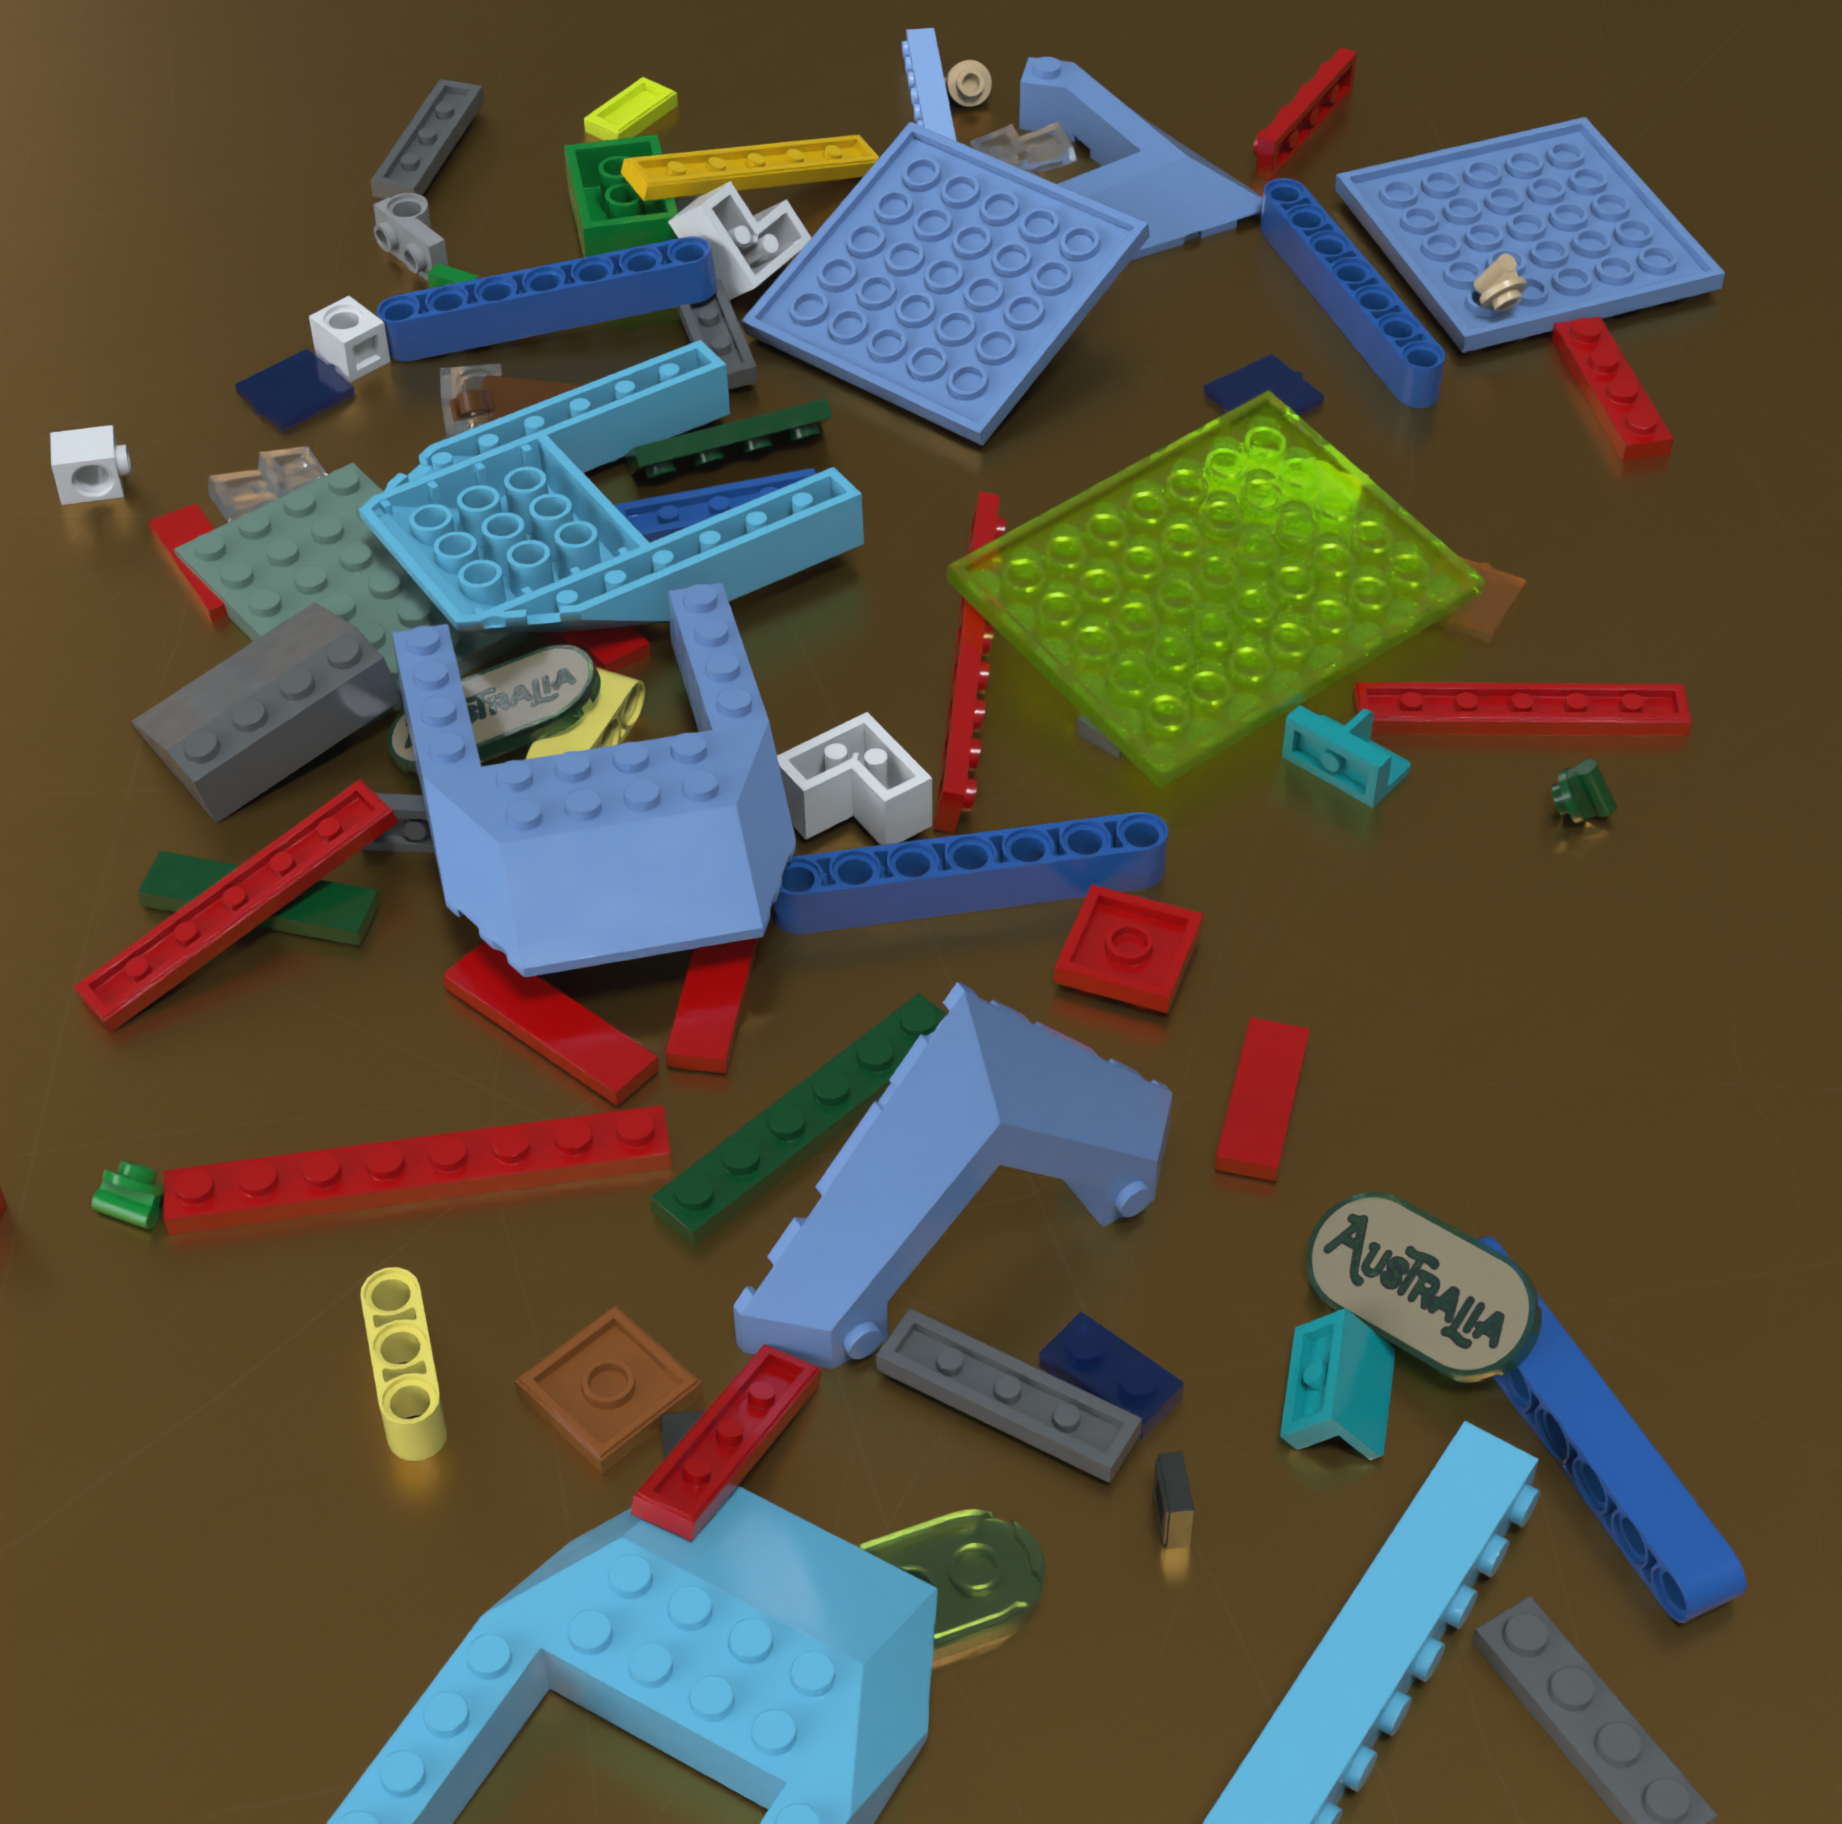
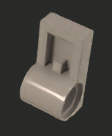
(406, 232)

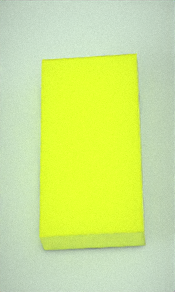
(631, 111)

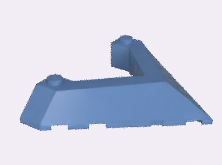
(1141, 165)
(956, 1109)

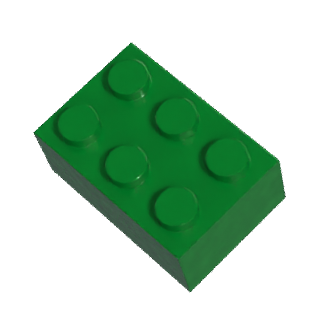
(603, 202)

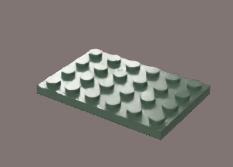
(322, 552)

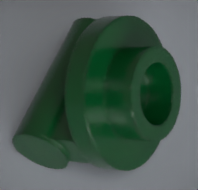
(1583, 792)

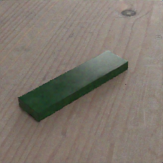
(322, 911)

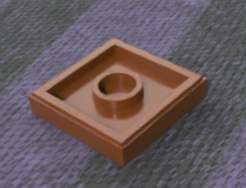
(608, 1388)

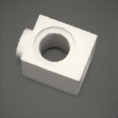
(349, 338)
(89, 464)

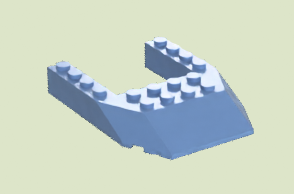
(614, 843)

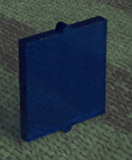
(1260, 376)
(294, 389)

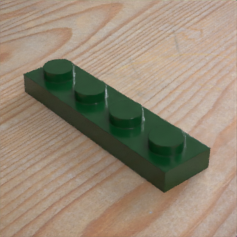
(708, 444)

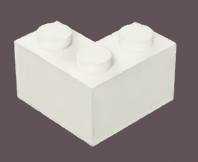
(742, 245)
(860, 775)

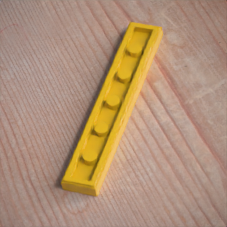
(749, 167)

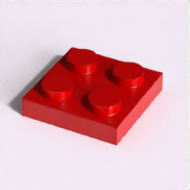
(1129, 948)

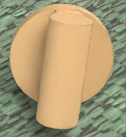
(968, 83)
(1500, 284)

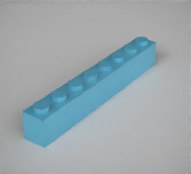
(1385, 1637)

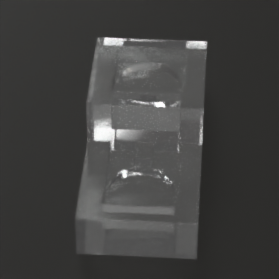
(1032, 152)
(276, 476)

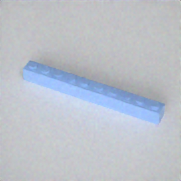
(927, 82)

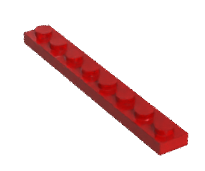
(968, 679)
(415, 1169)

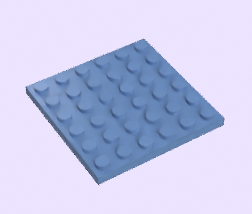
(1553, 200)
(946, 281)

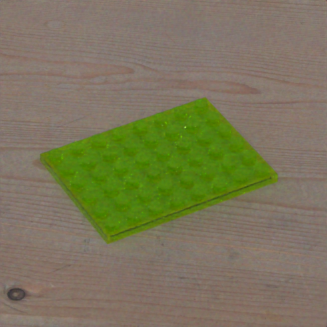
(1213, 586)

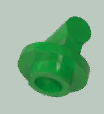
(130, 1194)

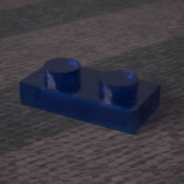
(1111, 1370)

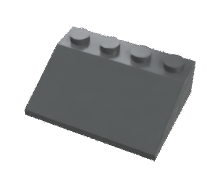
(269, 709)

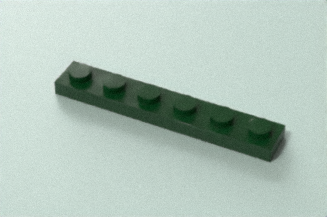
(792, 1127)

